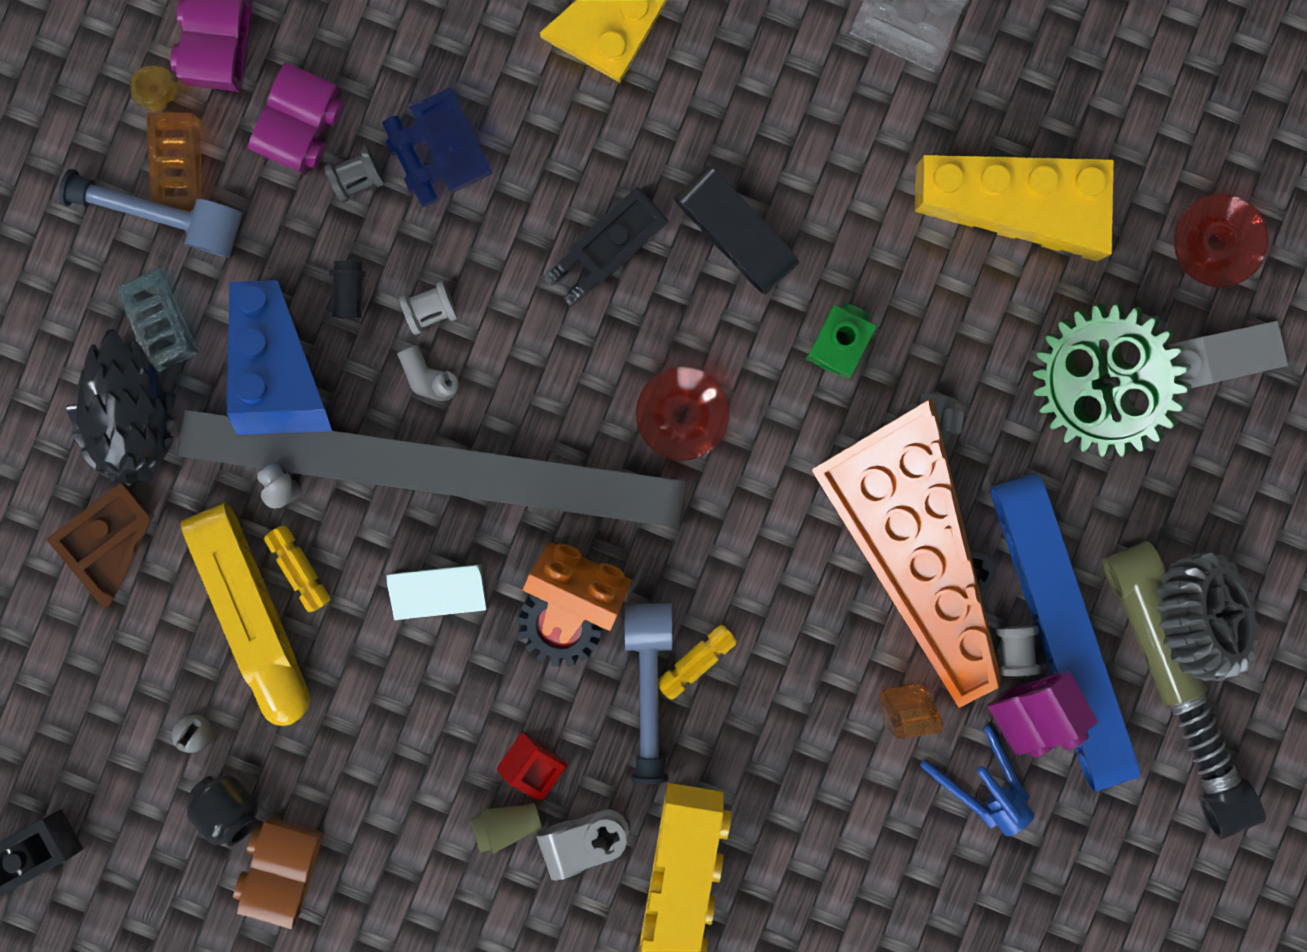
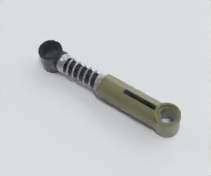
(1228, 801)

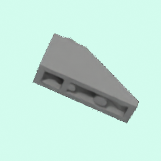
(1232, 354)

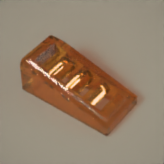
(157, 143)
(909, 711)

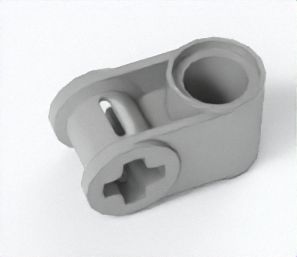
(575, 844)

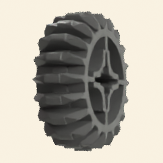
(1208, 617)

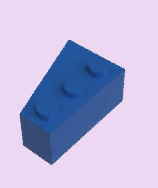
(267, 369)

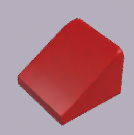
(531, 767)

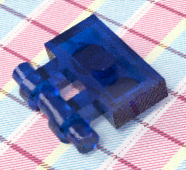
(450, 141)

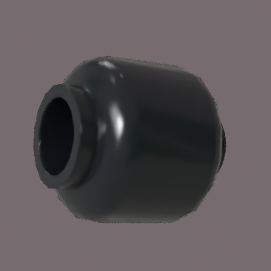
(222, 810)

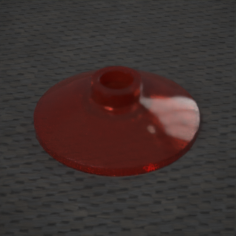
(1242, 238)
(682, 388)

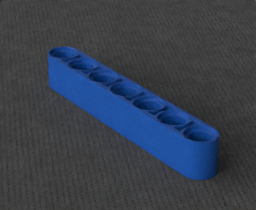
(1064, 624)

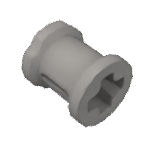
(428, 307)
(1018, 650)

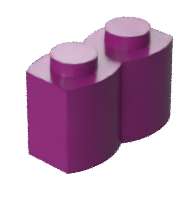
(212, 43)
(296, 119)
(1043, 715)

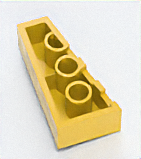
(1031, 199)
(684, 870)

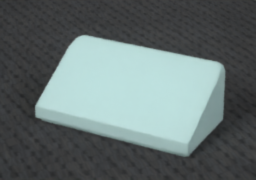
(437, 591)

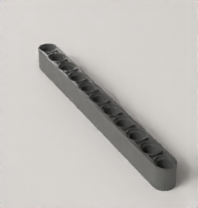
(439, 470)

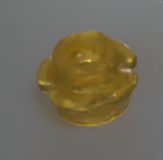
(149, 76)

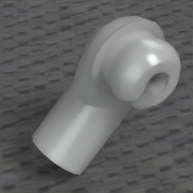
(424, 380)
(279, 487)

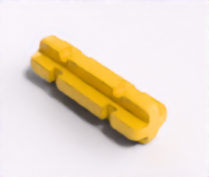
(297, 568)
(696, 662)

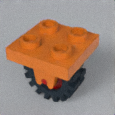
(569, 604)

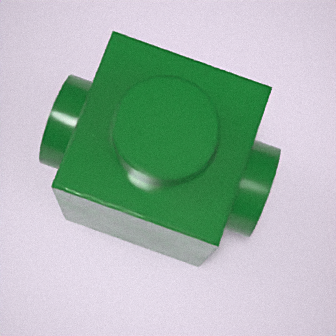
(831, 354)

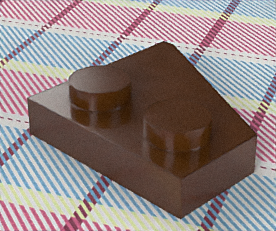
(104, 541)

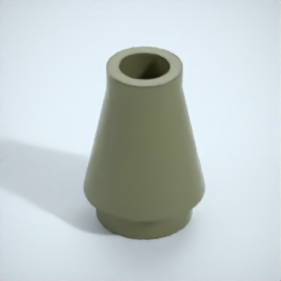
(503, 826)

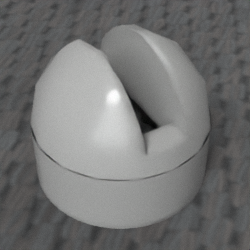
(199, 739)

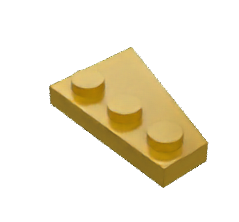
(604, 32)

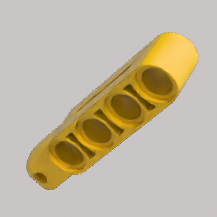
(247, 613)

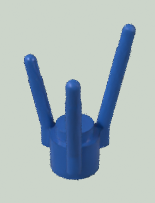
(1006, 806)

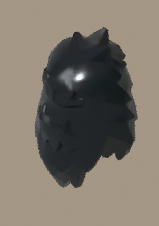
(122, 411)

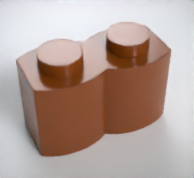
(278, 872)

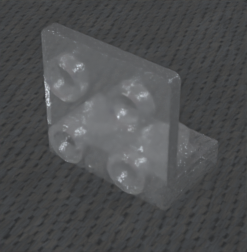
(909, 27)

